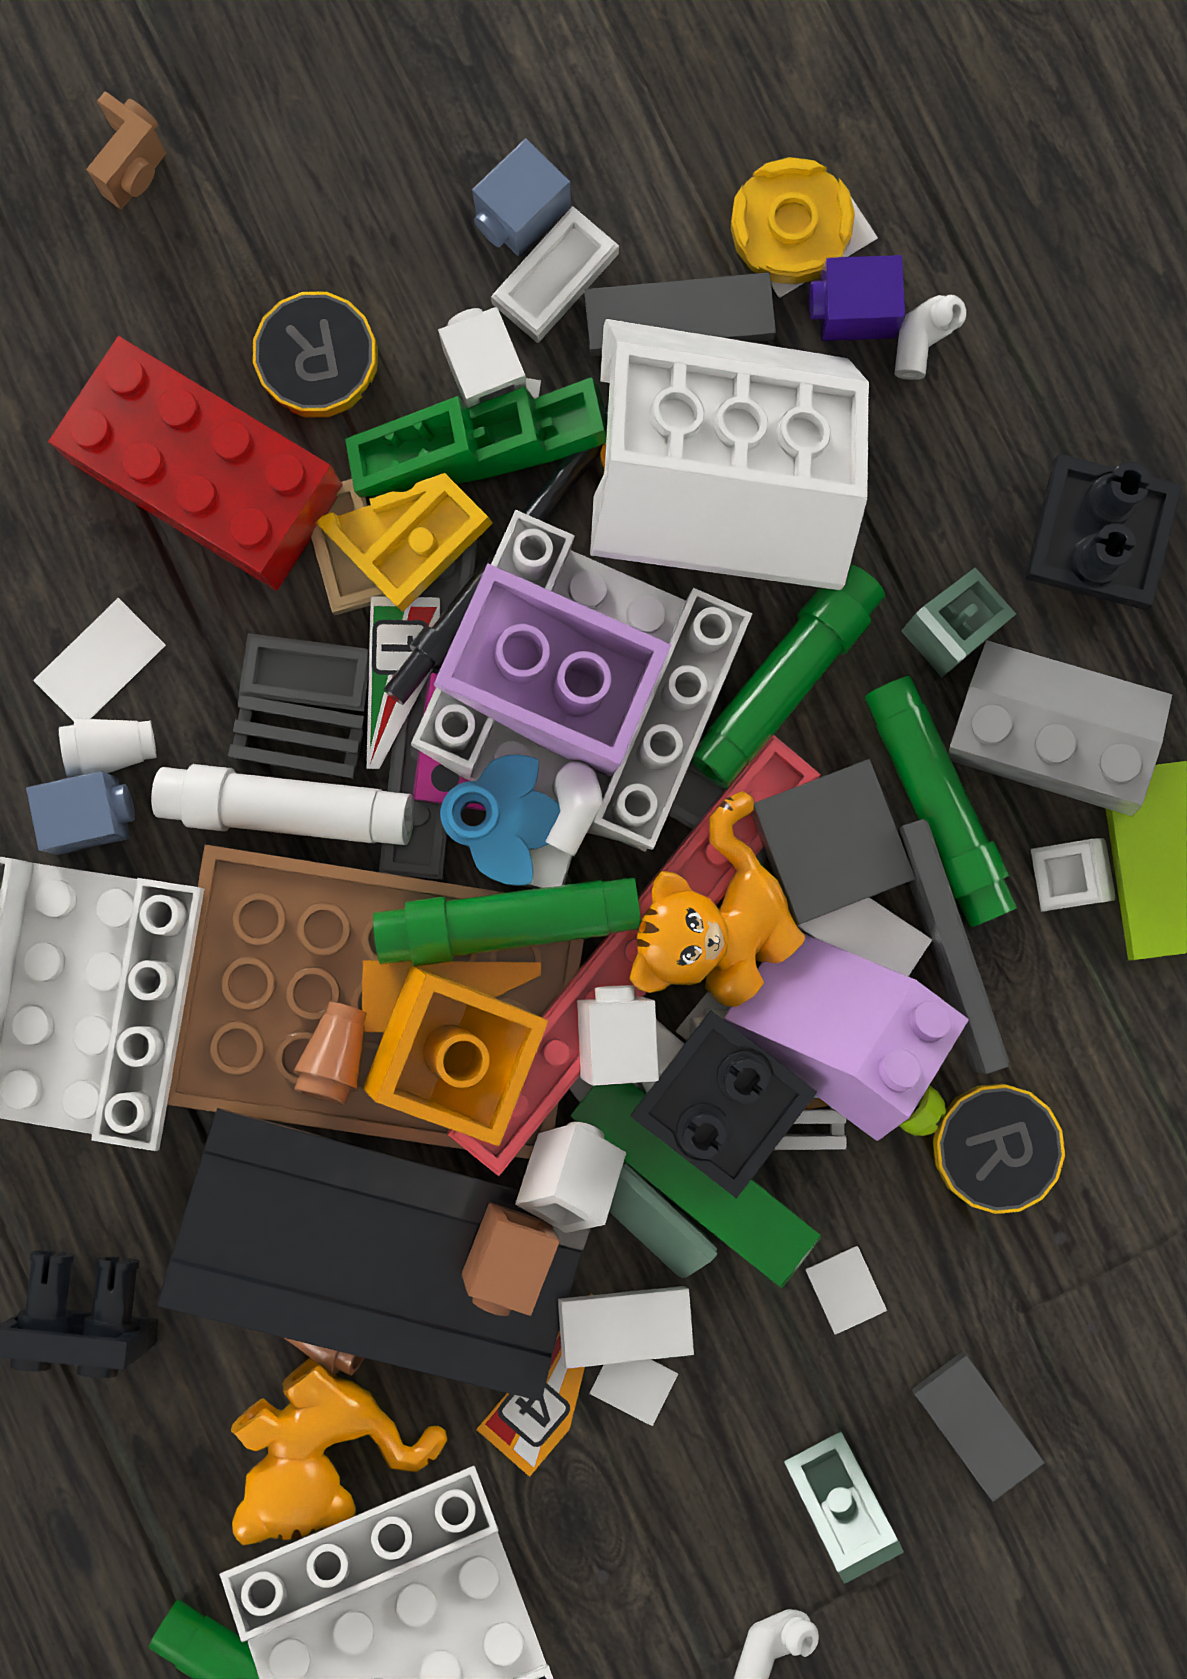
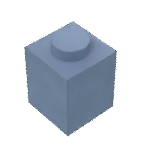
(520, 199)
(80, 812)

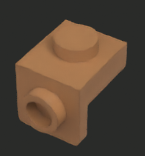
(130, 156)

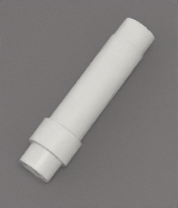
(223, 799)

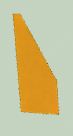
(384, 983)

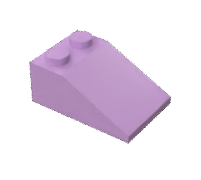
(552, 669)
(851, 1032)

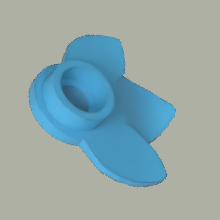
(514, 821)

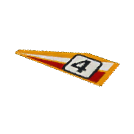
(531, 1428)

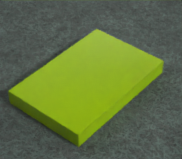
(1152, 866)

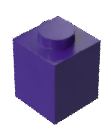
(859, 298)

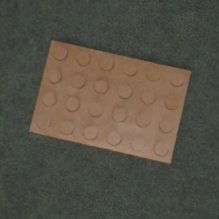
(269, 959)

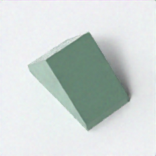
(957, 621)

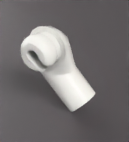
(923, 328)
(579, 803)
(773, 1638)

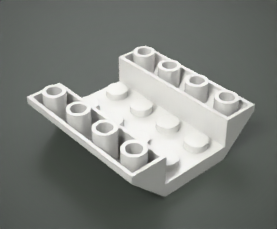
(731, 456)
(703, 645)
(92, 998)
(391, 1596)

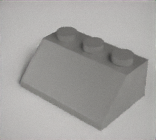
(1061, 728)

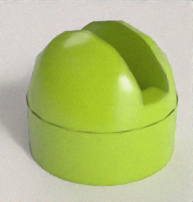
(924, 1119)

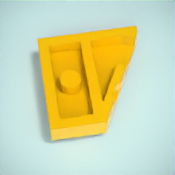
(408, 536)

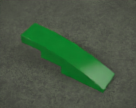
(477, 440)
(751, 1225)

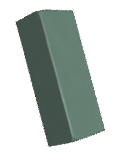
(660, 1224)

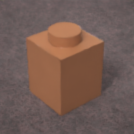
(509, 1261)

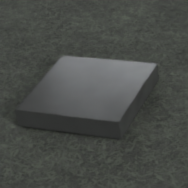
(832, 842)

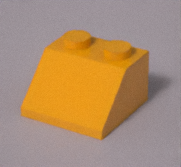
(454, 1056)

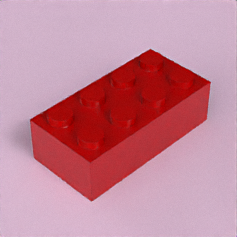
(197, 462)

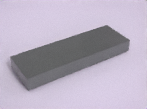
(716, 306)

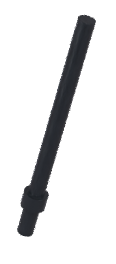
(434, 643)

